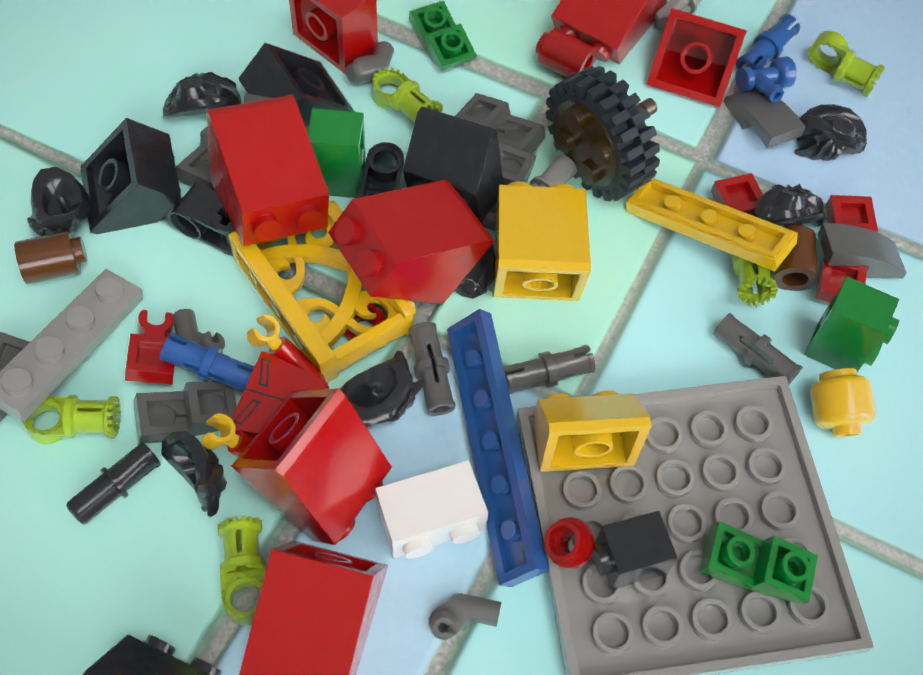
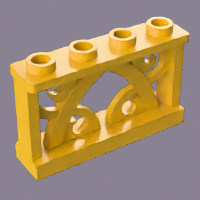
(311, 337)

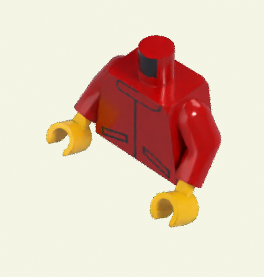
(270, 383)

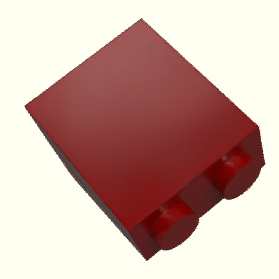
(607, 24)
(266, 170)
(411, 241)
(315, 463)
(312, 612)

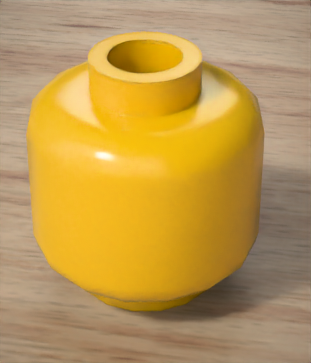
(842, 402)

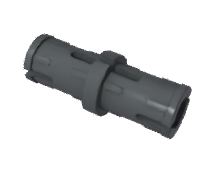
(732, 331)
(432, 368)
(549, 368)

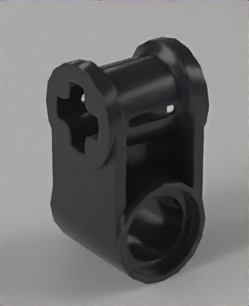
(374, 178)
(203, 217)

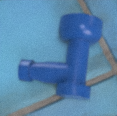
(768, 80)

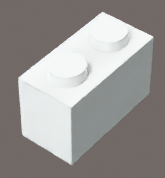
(431, 510)

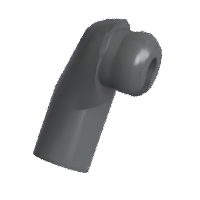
(364, 68)
(186, 326)
(459, 612)

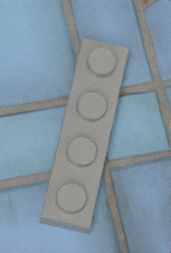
(65, 343)

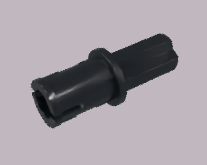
(113, 483)

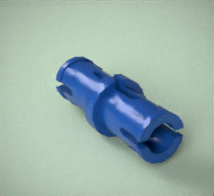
(769, 43)
(206, 362)

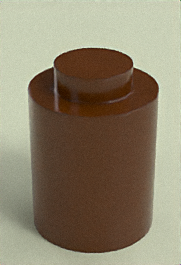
(50, 256)
(800, 266)

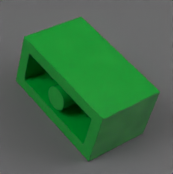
(339, 149)
(853, 326)

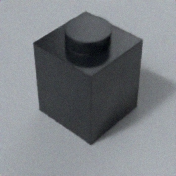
(634, 550)

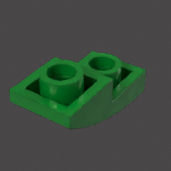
(440, 36)
(758, 564)

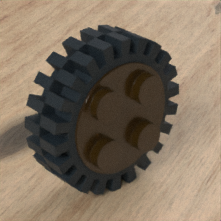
(604, 132)

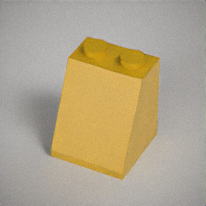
(541, 242)

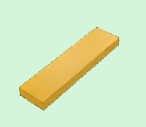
(713, 223)

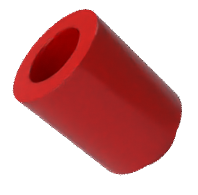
(564, 53)

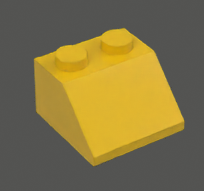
(589, 431)

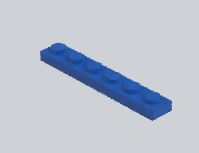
(497, 451)

